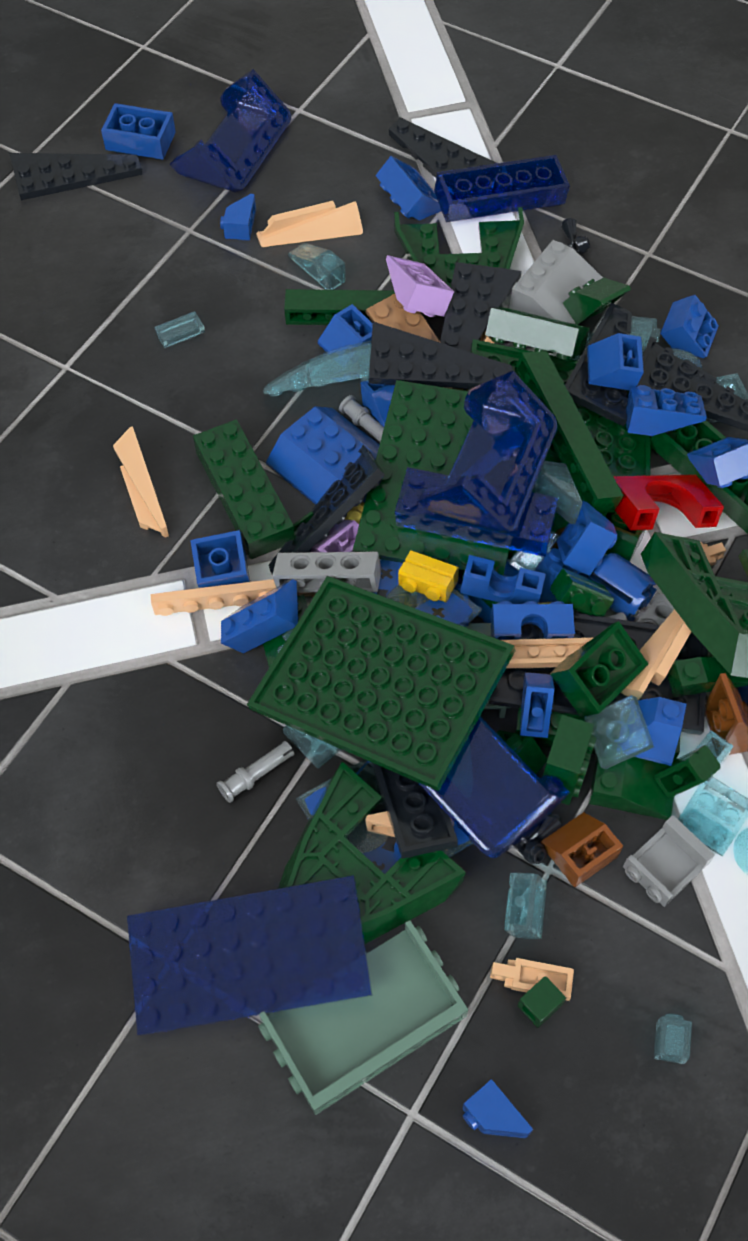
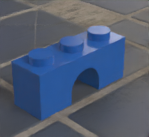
(484, 582)
(553, 619)

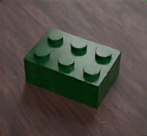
(571, 754)

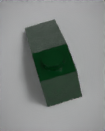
(698, 676)

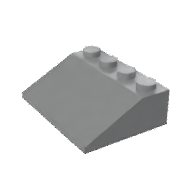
(549, 282)

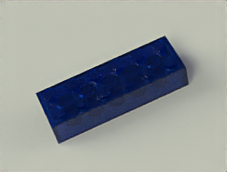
(501, 188)
(529, 537)

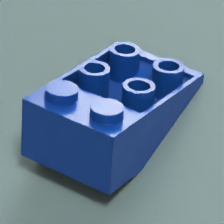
(662, 410)

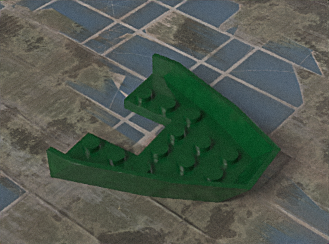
(496, 239)
(708, 604)
(325, 854)

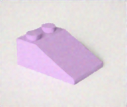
(418, 287)

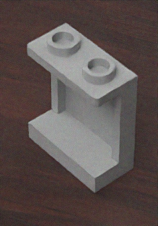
(668, 861)

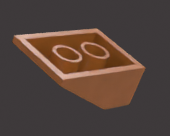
(728, 714)

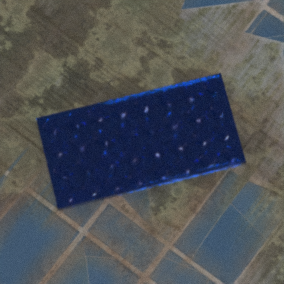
(248, 955)

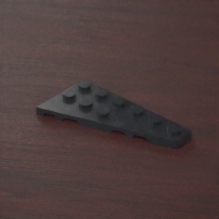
(668, 371)

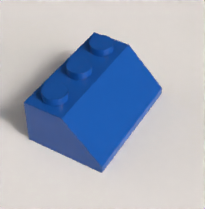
(408, 189)
(261, 619)

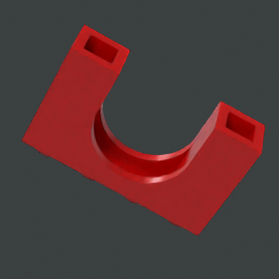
(680, 491)

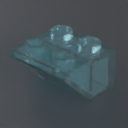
(715, 814)

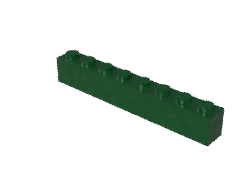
(572, 438)

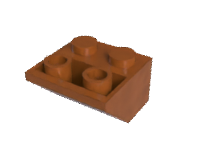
(582, 848)

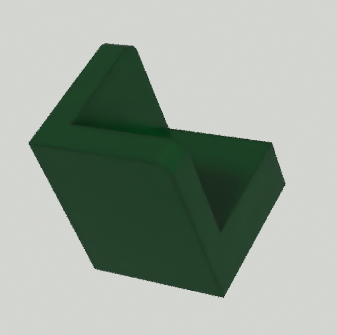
(541, 1001)

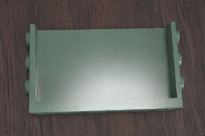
(353, 1040)

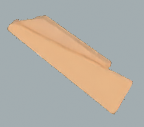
(311, 224)
(139, 483)
(660, 654)

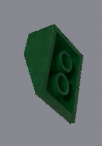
(599, 670)
(631, 788)

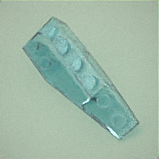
(330, 367)

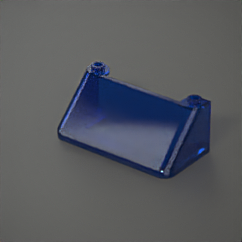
(241, 140)
(497, 458)
(495, 793)

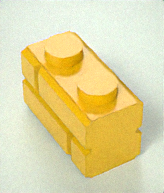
(428, 576)

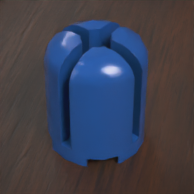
(626, 583)

